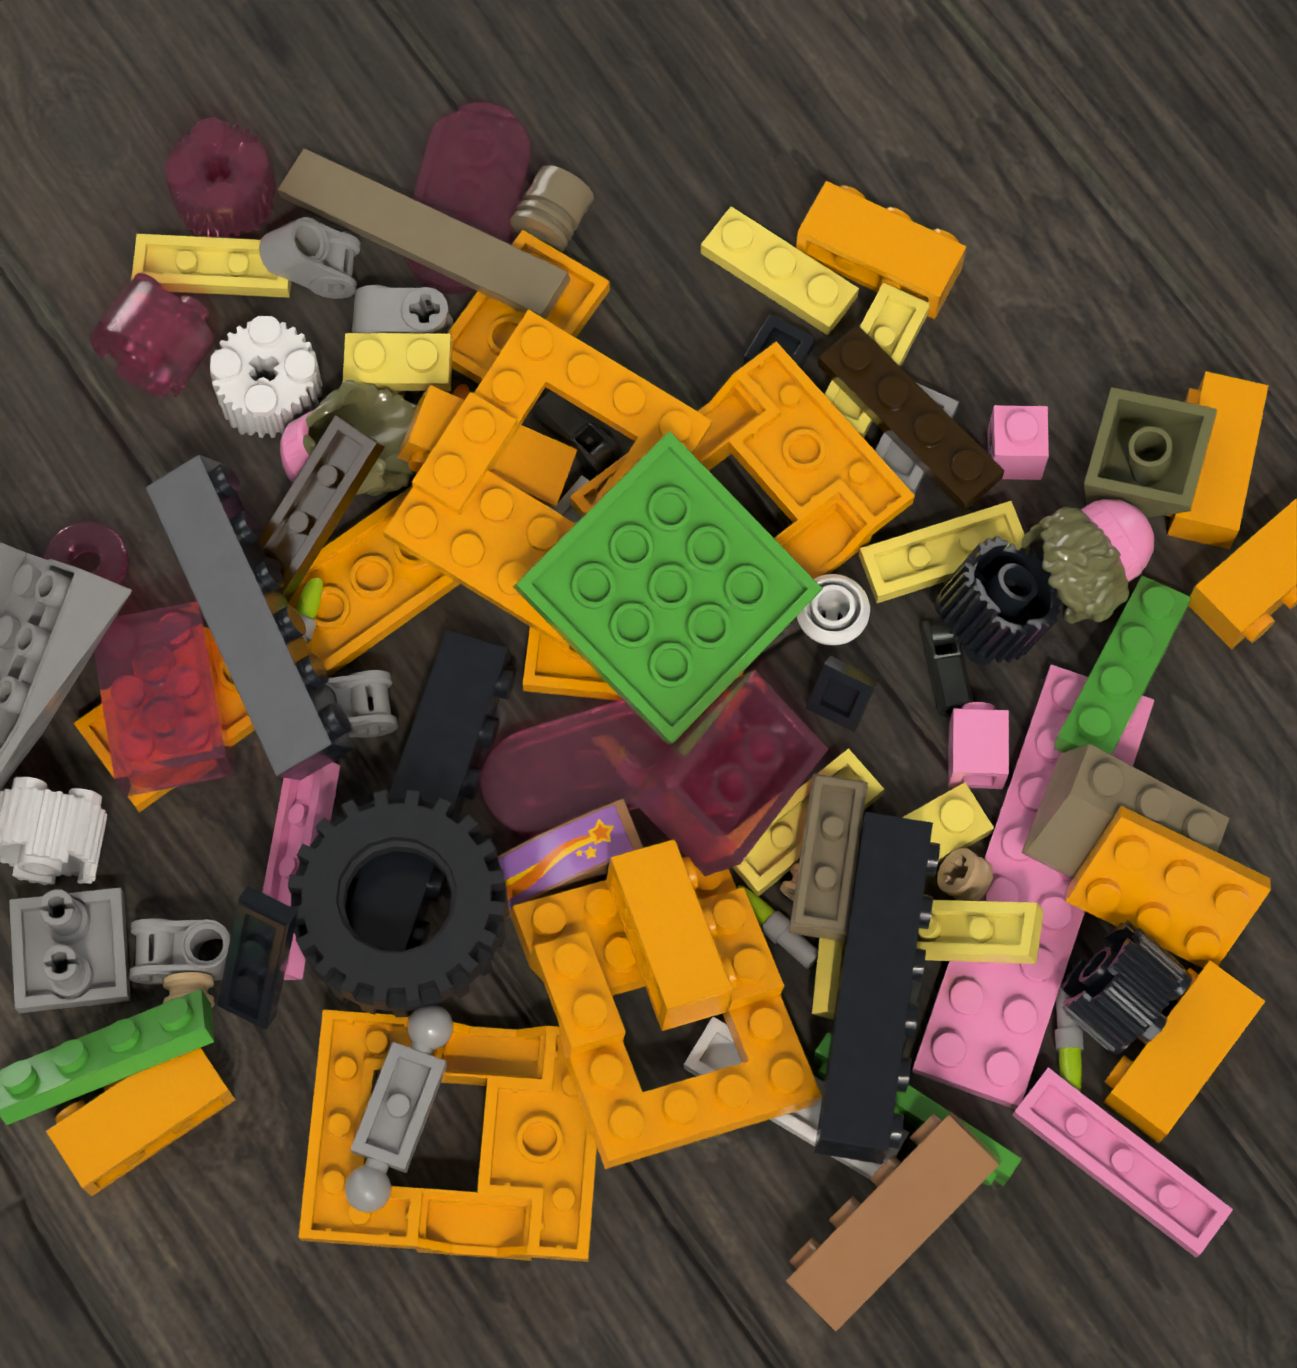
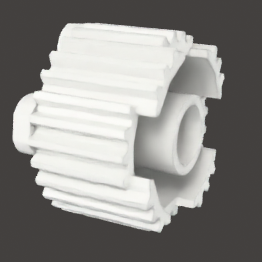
(243, 370)
(50, 831)

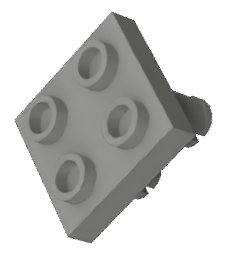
(69, 950)

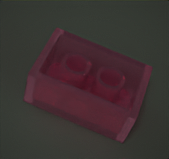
(162, 700)
(730, 774)

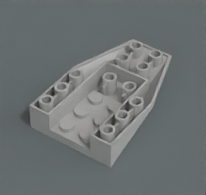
(47, 634)

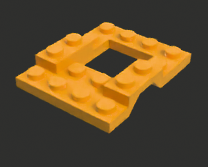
(800, 456)
(483, 526)
(585, 959)
(533, 1156)

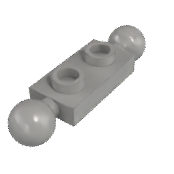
(398, 1108)

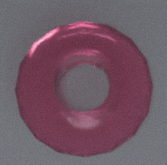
(91, 537)

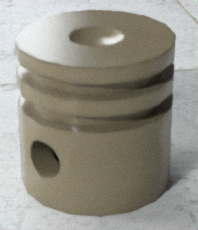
(553, 206)

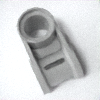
(312, 257)
(400, 310)
(352, 695)
(174, 947)

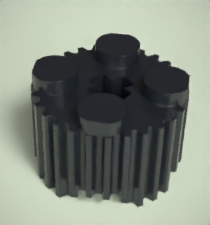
(998, 602)
(1124, 989)

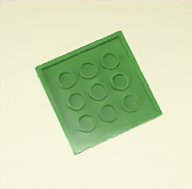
(668, 588)

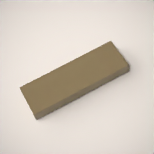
(828, 857)

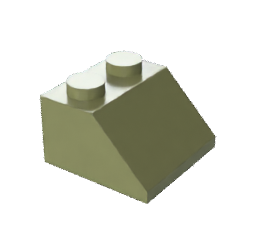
(1149, 452)

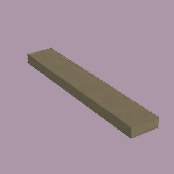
(424, 234)

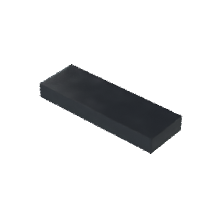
(257, 957)

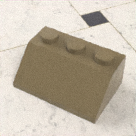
(1086, 795)

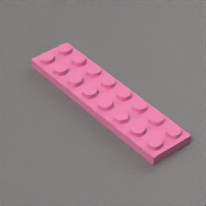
(996, 1014)

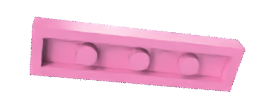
(299, 810)
(1122, 1162)

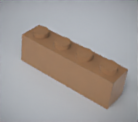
(893, 1220)

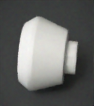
(838, 598)

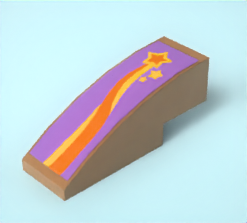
(568, 854)

